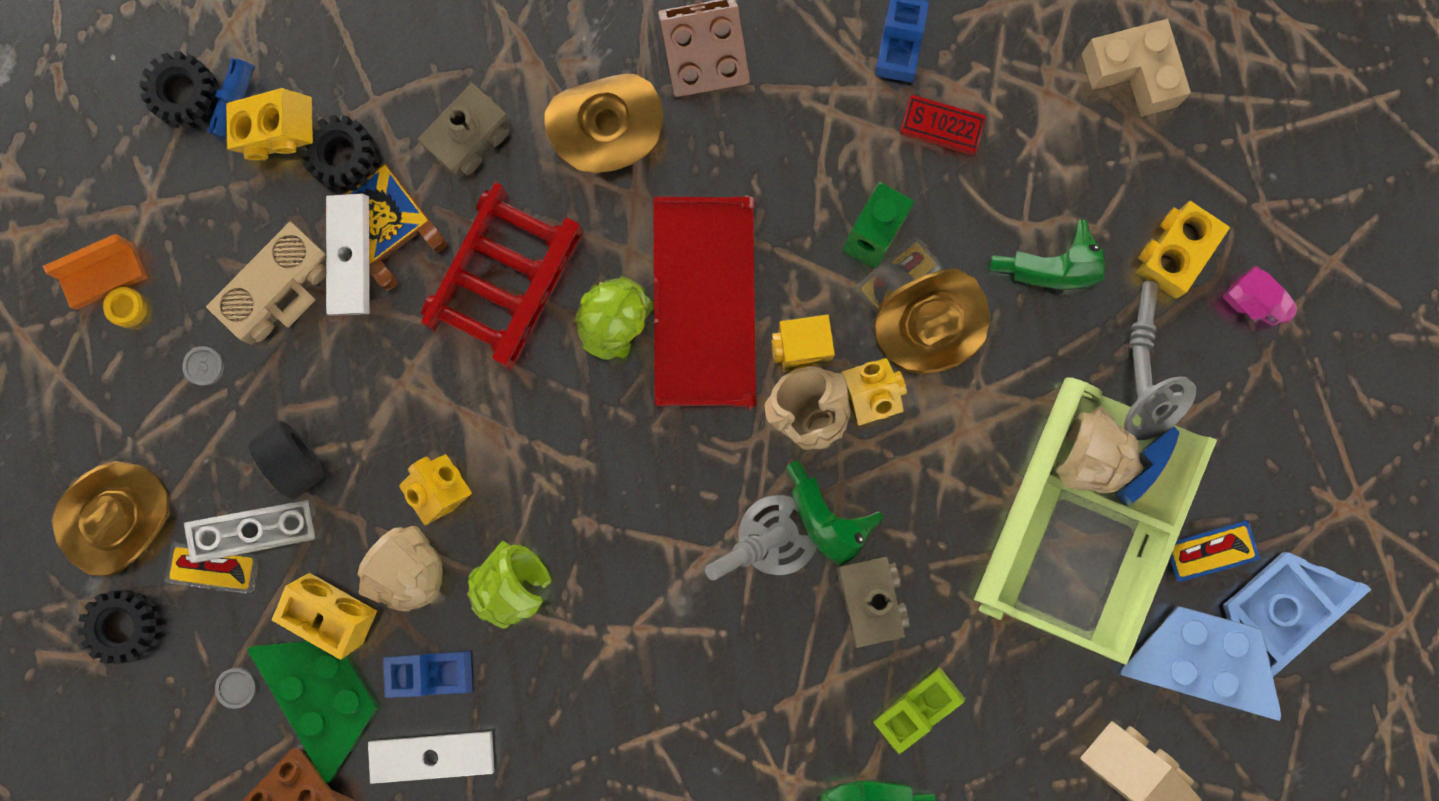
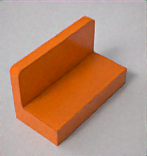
(97, 270)

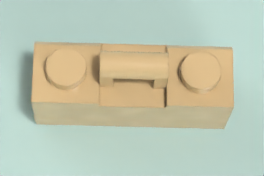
(267, 282)

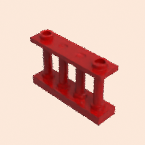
(524, 309)

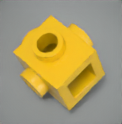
(874, 391)
(434, 488)

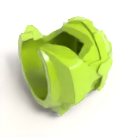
(612, 317)
(498, 589)

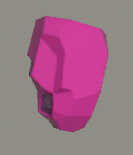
(1261, 298)

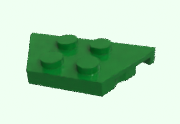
(319, 697)

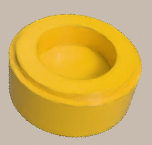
(125, 307)

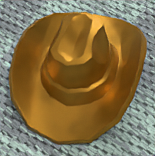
(605, 123)
(933, 322)
(110, 517)

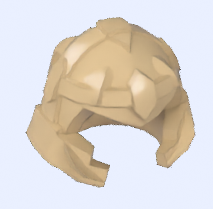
(810, 406)
(1102, 456)
(401, 570)

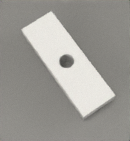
(346, 232)
(223, 534)
(407, 757)

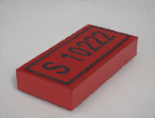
(942, 125)

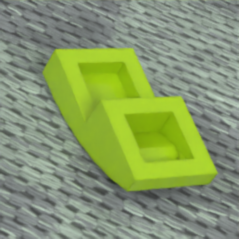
(919, 710)

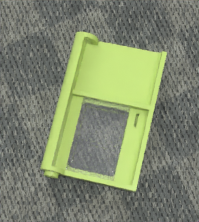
(1083, 557)

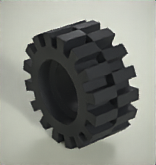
(164, 74)
(355, 168)
(96, 622)

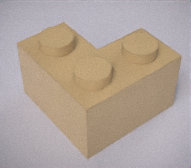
(1146, 58)
(1136, 771)

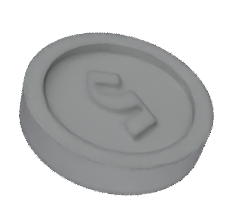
(203, 366)
(236, 688)

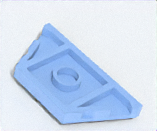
(1292, 605)
(1209, 661)

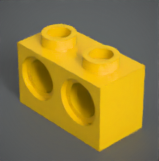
(269, 124)
(1188, 254)
(803, 343)
(324, 615)

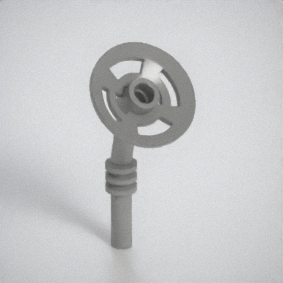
(1153, 400)
(753, 548)

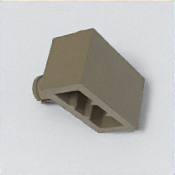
(465, 132)
(872, 601)

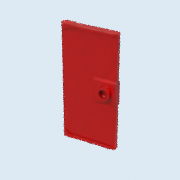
(704, 301)

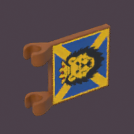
(393, 222)

